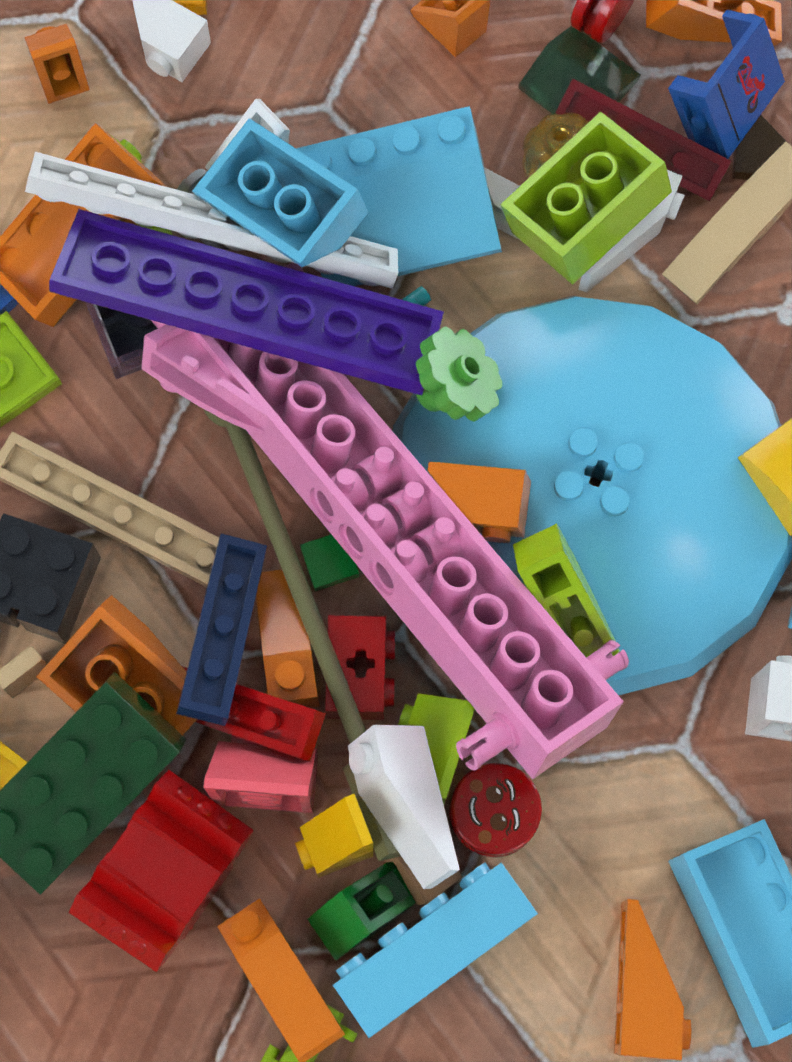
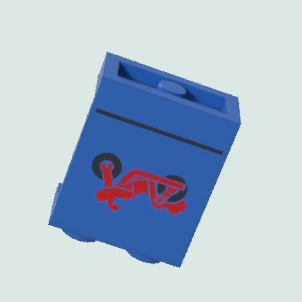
(738, 92)

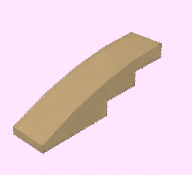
(734, 227)

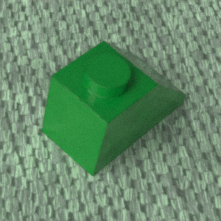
(362, 910)

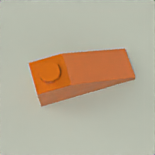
(703, 18)
(284, 643)
(280, 981)
(647, 1003)

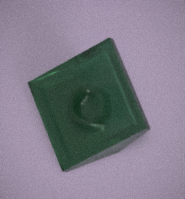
(578, 58)

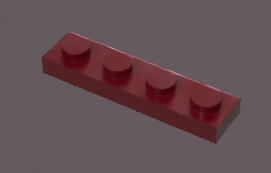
(698, 165)

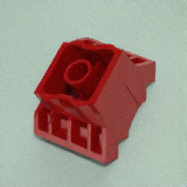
(161, 871)

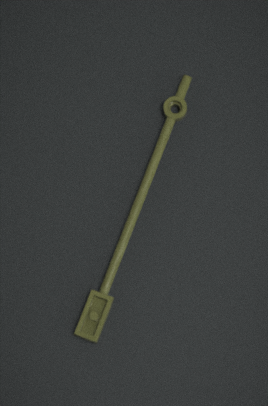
(309, 615)

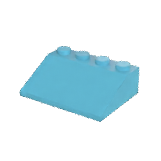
(420, 189)

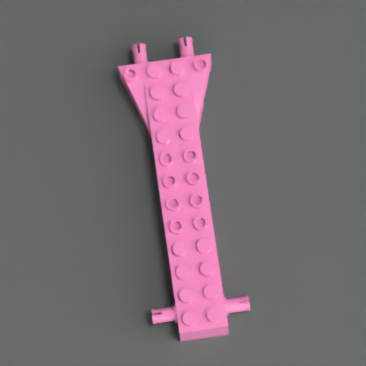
(408, 542)

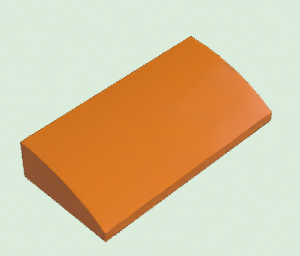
(39, 232)

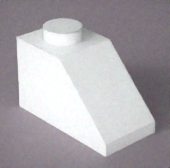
(171, 36)

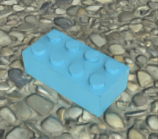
(434, 949)

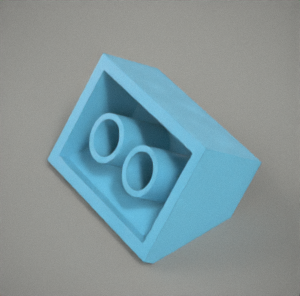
(282, 195)

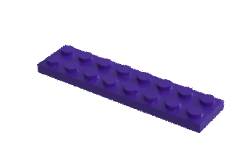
(244, 300)

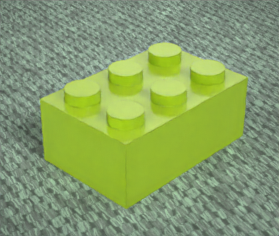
(582, 222)

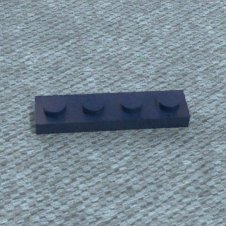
(222, 630)

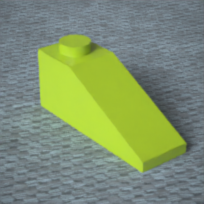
(562, 589)

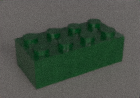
(82, 781)

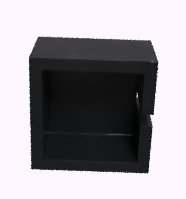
(43, 577)

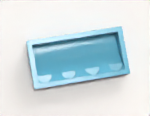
(744, 913)

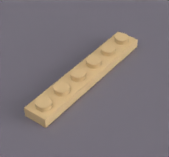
(108, 508)

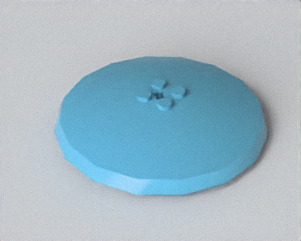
(657, 414)

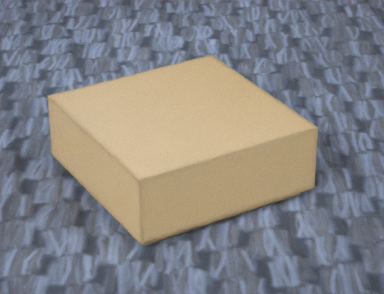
(21, 671)

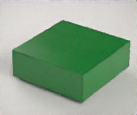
(327, 562)

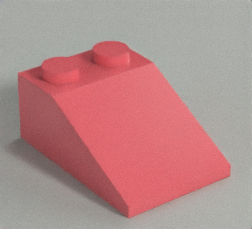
(260, 778)

